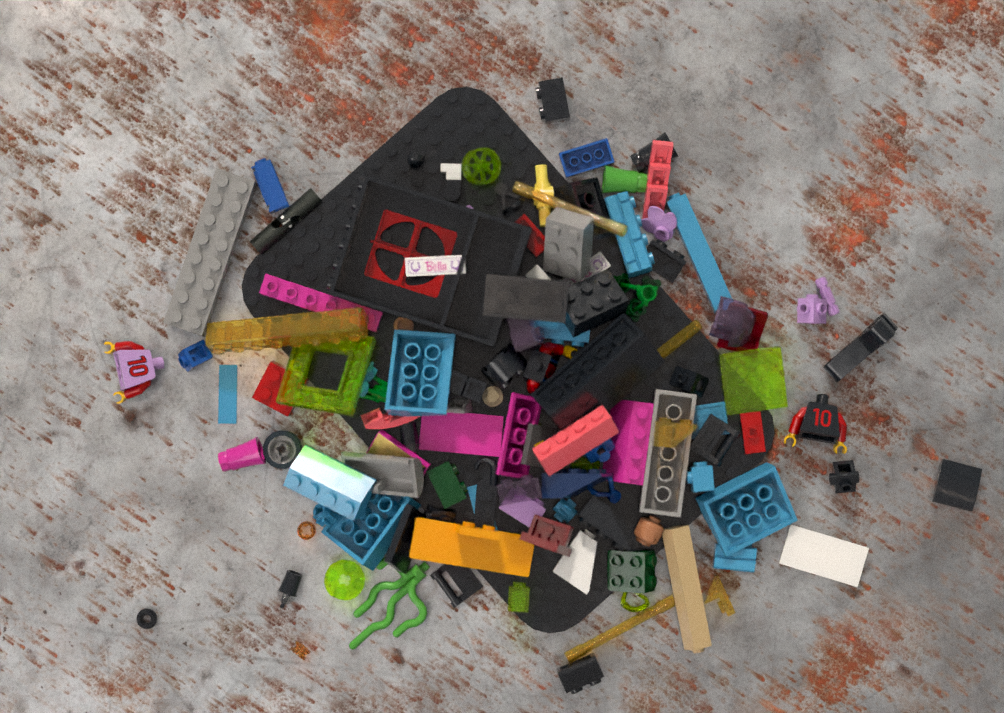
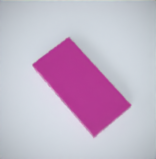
(462, 433)

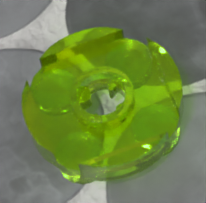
(350, 569)

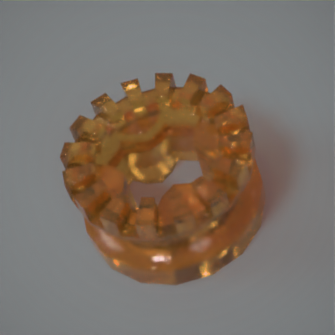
(312, 529)
(300, 649)

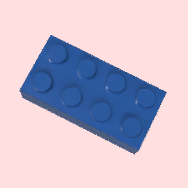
(586, 158)

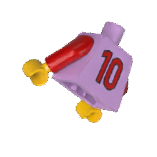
(134, 368)

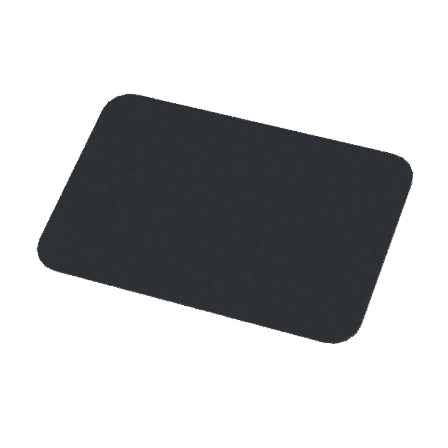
(306, 255)

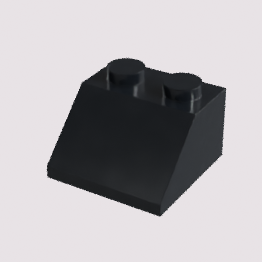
(580, 673)

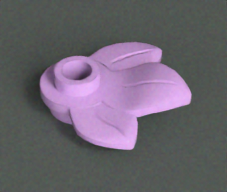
(660, 223)

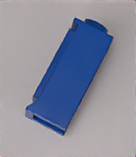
(270, 185)

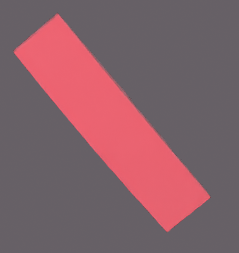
(657, 175)

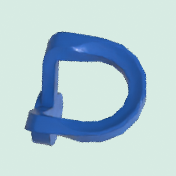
(613, 496)

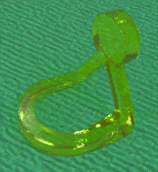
(625, 605)

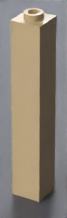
(686, 588)

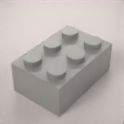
(568, 244)

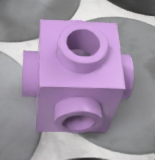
(811, 310)

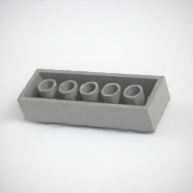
(667, 466)

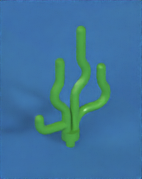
(408, 583)

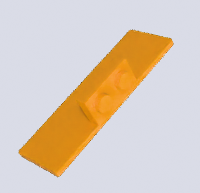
(471, 547)

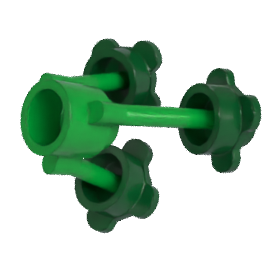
(645, 293)

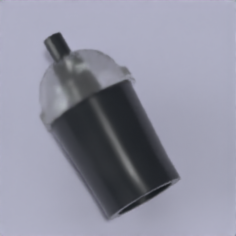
(409, 436)
(289, 587)

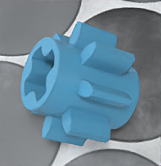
(565, 510)
(324, 515)

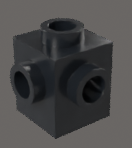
(844, 476)

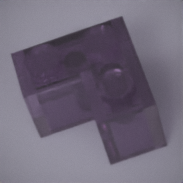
(525, 334)

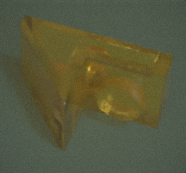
(715, 591)

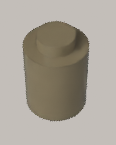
(492, 396)

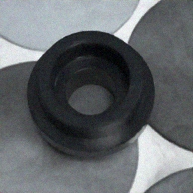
(140, 618)

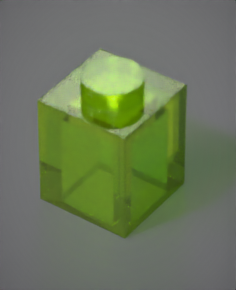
(518, 597)

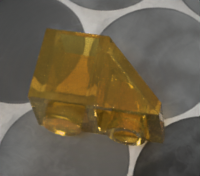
(671, 434)

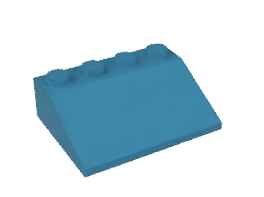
(419, 373)
(747, 508)
(371, 534)

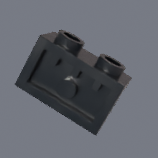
(666, 263)

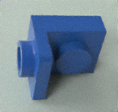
(194, 355)

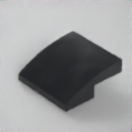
(957, 485)

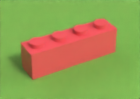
(575, 440)

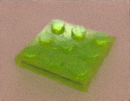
(753, 380)

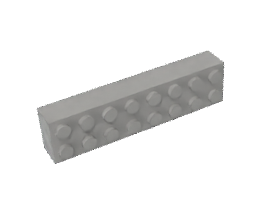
(210, 252)

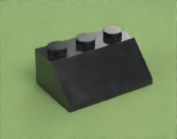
(586, 195)

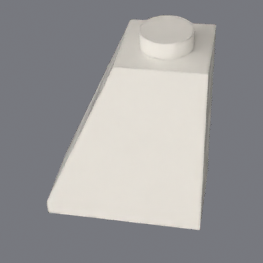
(579, 566)

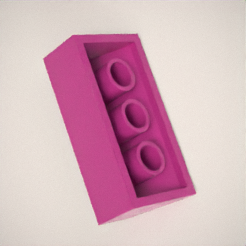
(521, 411)
(631, 443)

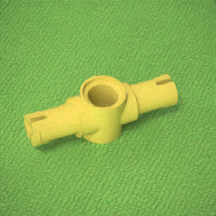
(543, 185)

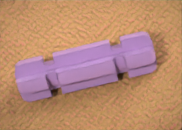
(826, 293)

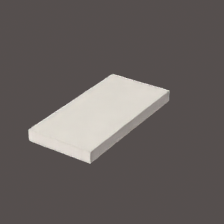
(823, 555)

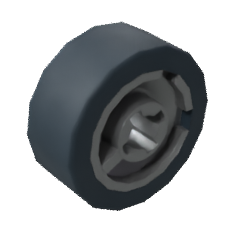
(272, 445)

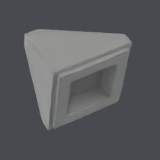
(459, 405)

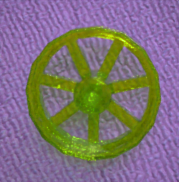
(481, 166)

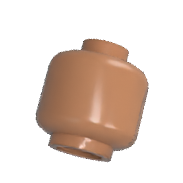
(648, 530)

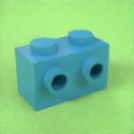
(700, 477)

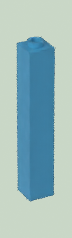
(698, 249)

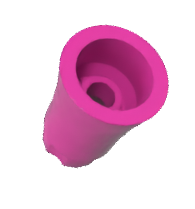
(242, 456)

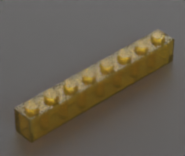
(287, 330)

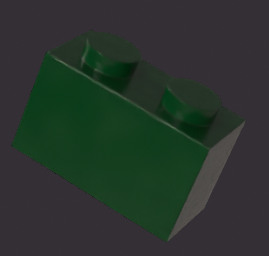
(447, 484)

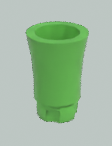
(623, 180)

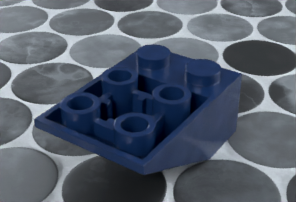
(572, 483)

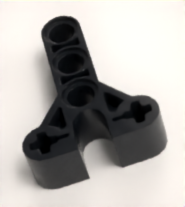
(872, 338)

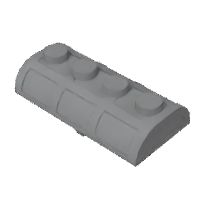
(394, 474)

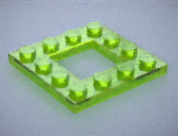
(344, 401)

